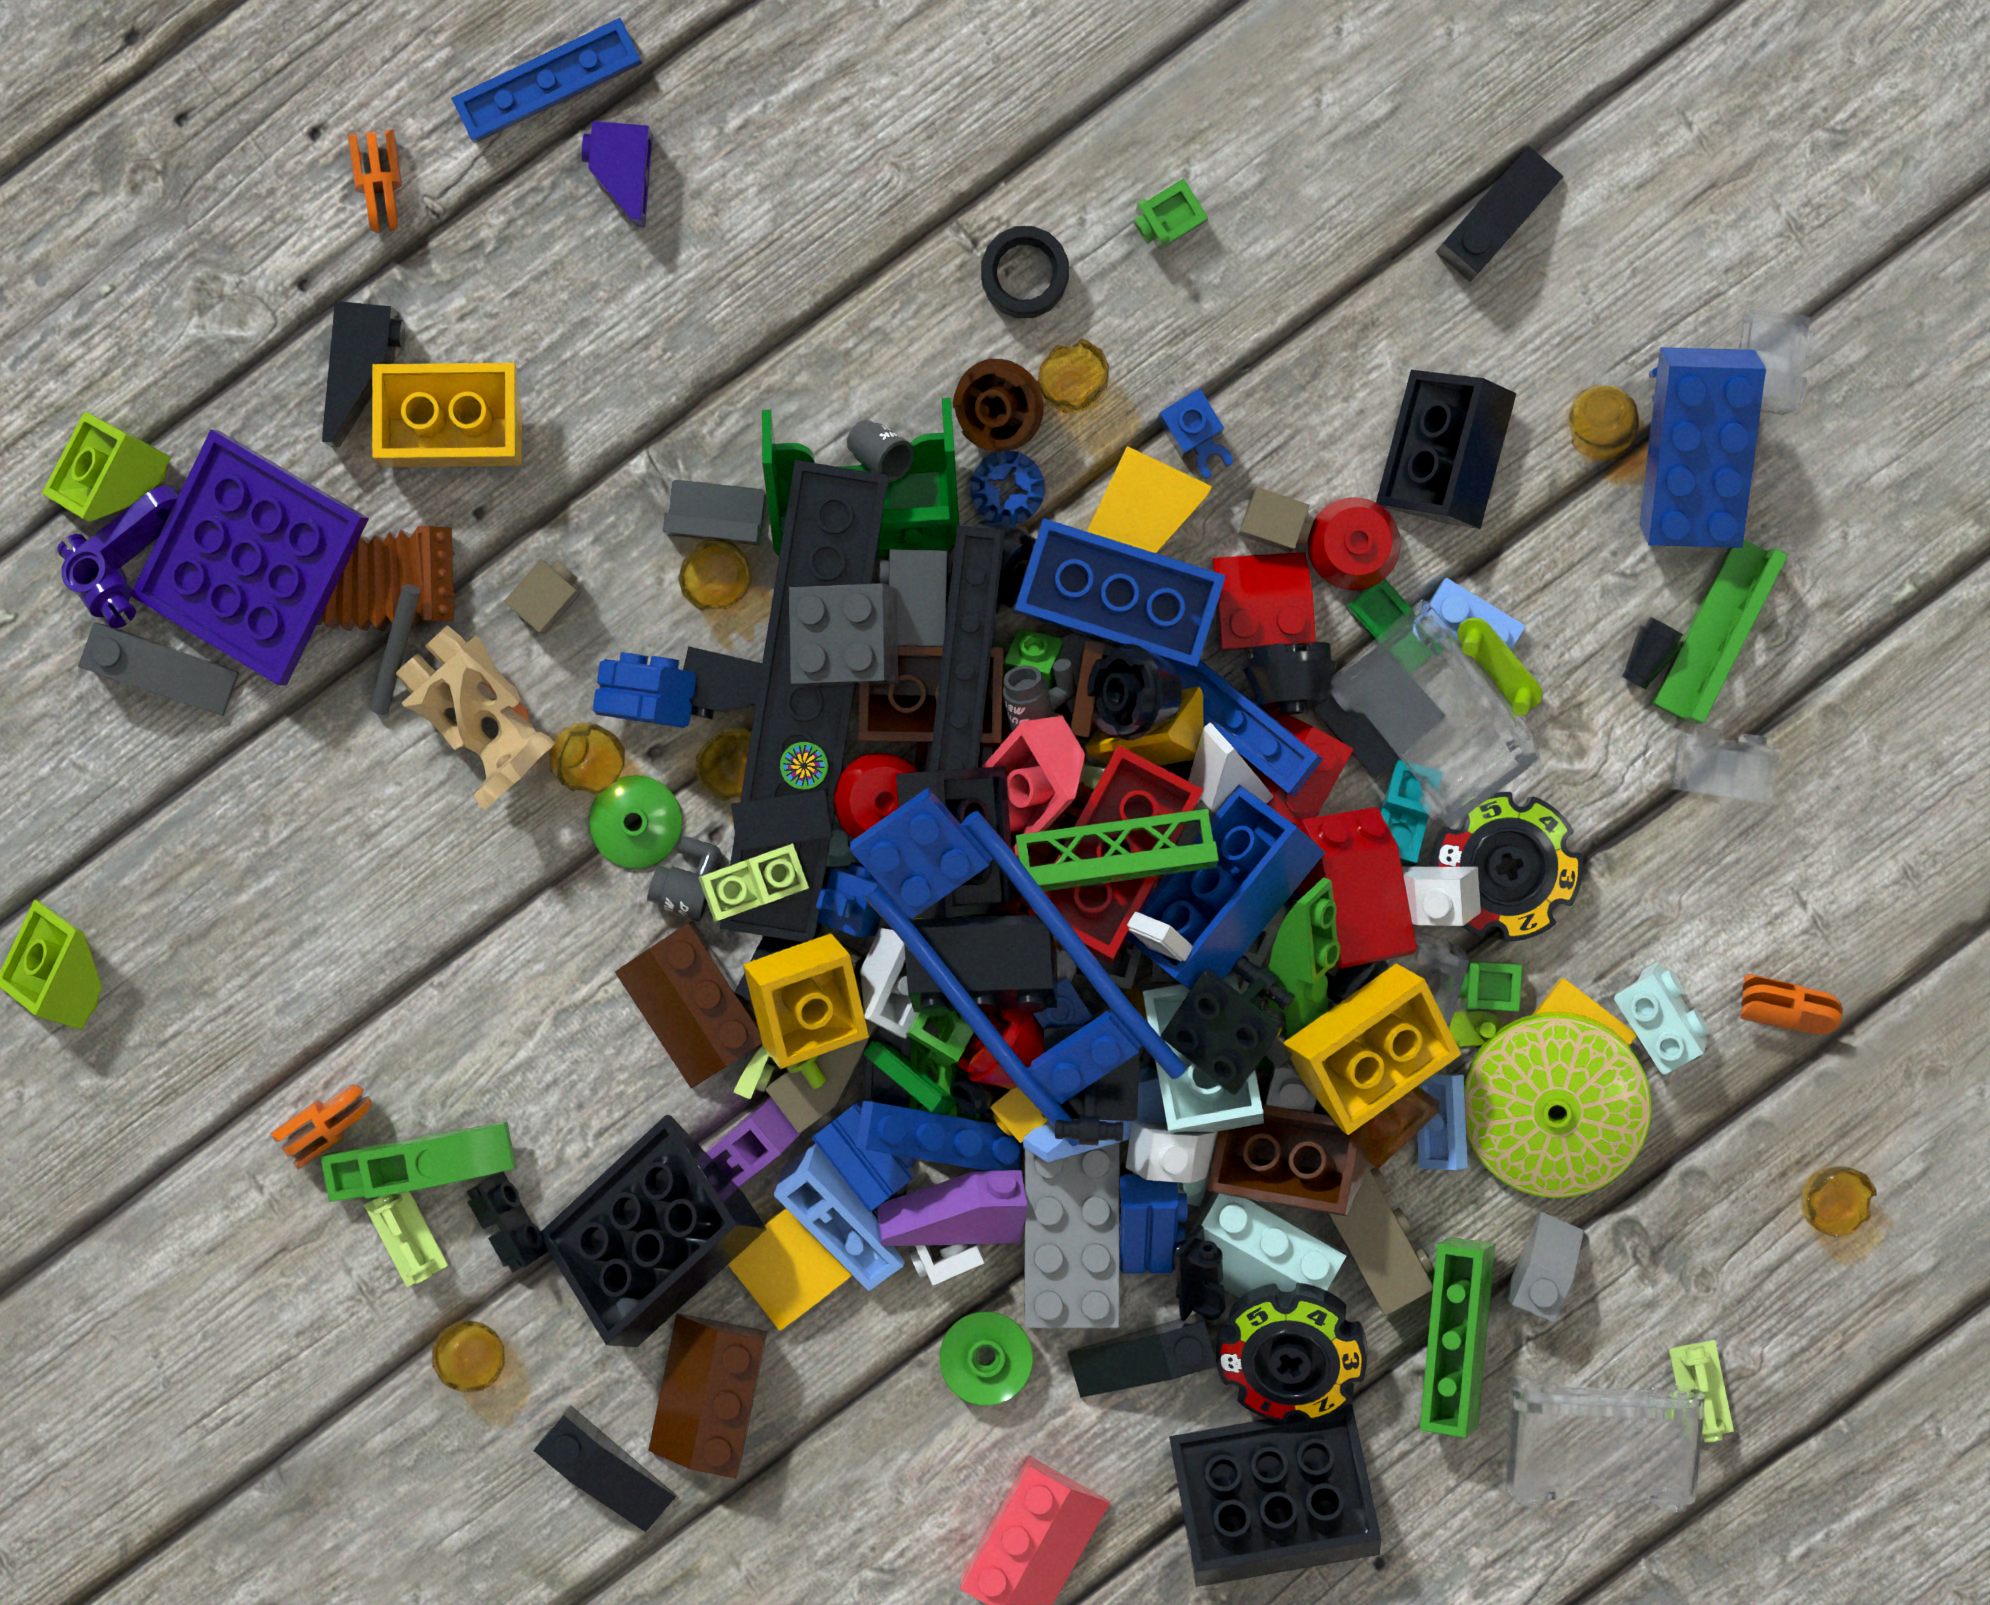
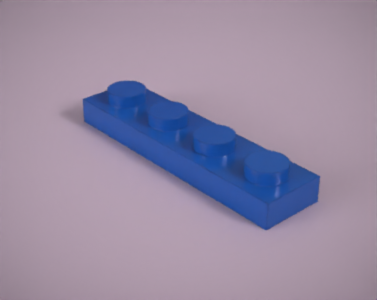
(546, 80)
(1252, 729)
(936, 1138)

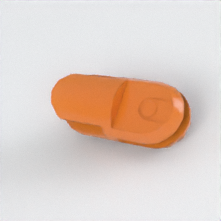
(377, 181)
(1789, 1006)
(323, 1124)

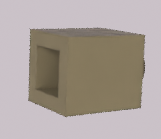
(1276, 520)
(544, 595)

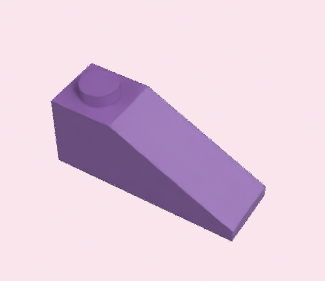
(753, 1142)
(962, 1210)

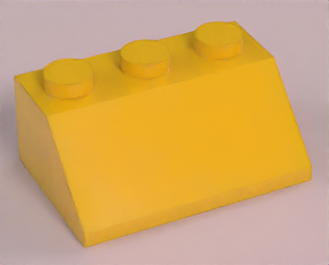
(446, 415)
(1373, 1047)

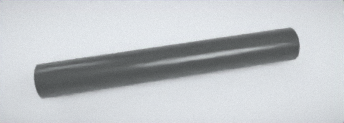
(395, 649)

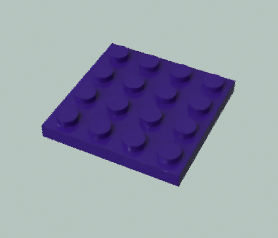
(249, 557)

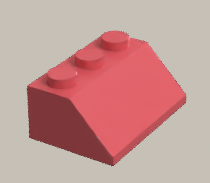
(1041, 773)
(1033, 1539)

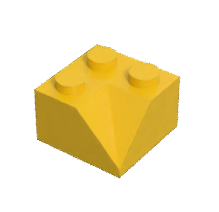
(806, 1000)

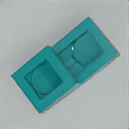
(1404, 813)

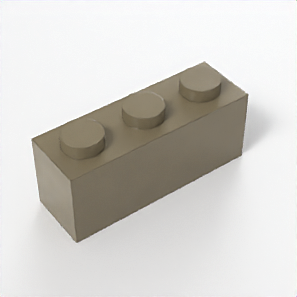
(1380, 1246)

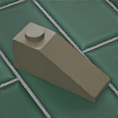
(815, 1107)

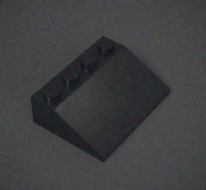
(650, 1234)
(1274, 1496)

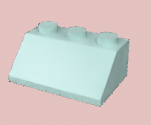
(1195, 1099)
(1265, 1247)

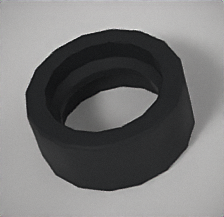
(1024, 236)

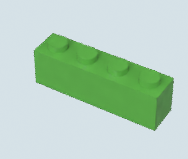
(1457, 1337)

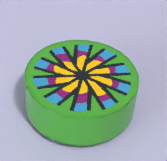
(804, 765)

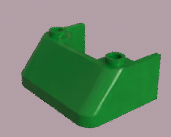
(918, 507)

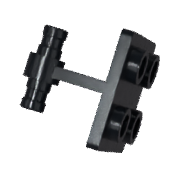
(1224, 1028)
(1106, 1099)

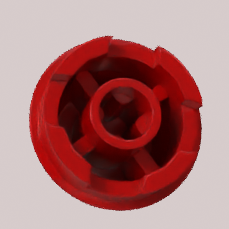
(1354, 543)
(868, 791)
(1020, 1032)

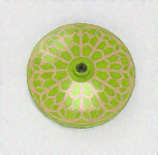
(1550, 1063)

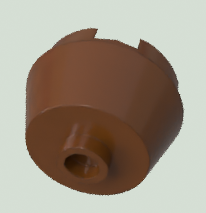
(998, 405)

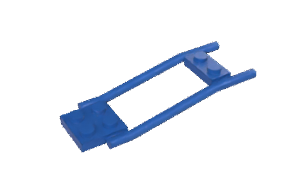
(925, 855)

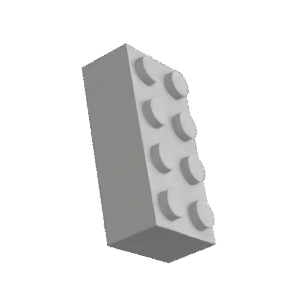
(1072, 1240)

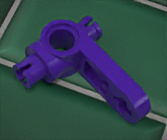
(112, 549)

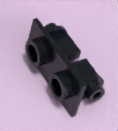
(499, 1202)
(1199, 1277)

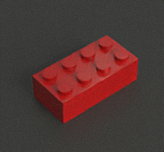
(1125, 791)

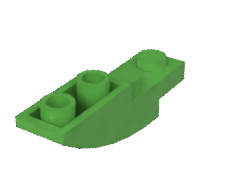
(1303, 953)
(418, 1162)

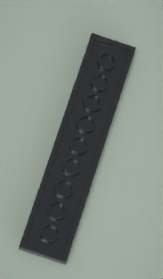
(825, 542)

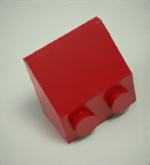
(1264, 601)
(1316, 789)

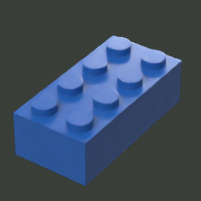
(1702, 447)
(1119, 593)
(1231, 904)

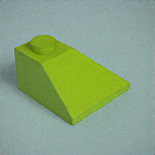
(104, 470)
(52, 969)

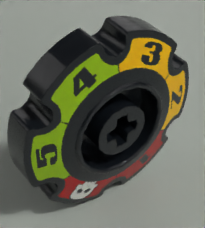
(1543, 870)
(1291, 1352)

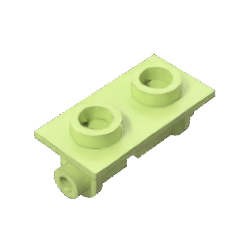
(406, 1236)
(1701, 1366)

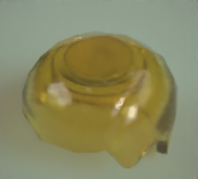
(1074, 377)
(1603, 422)
(715, 575)
(586, 757)
(723, 763)
(1837, 1200)
(468, 1356)

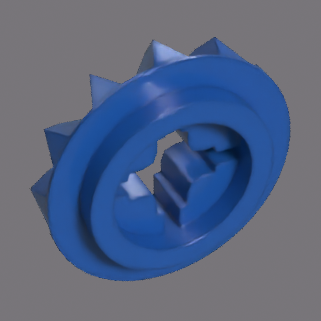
(1017, 507)

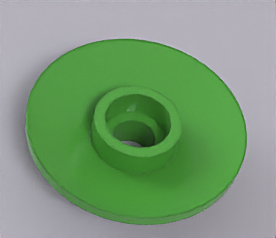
(659, 827)
(988, 1382)

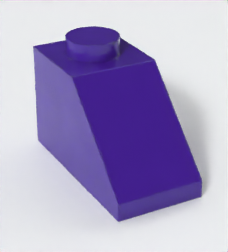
(621, 164)

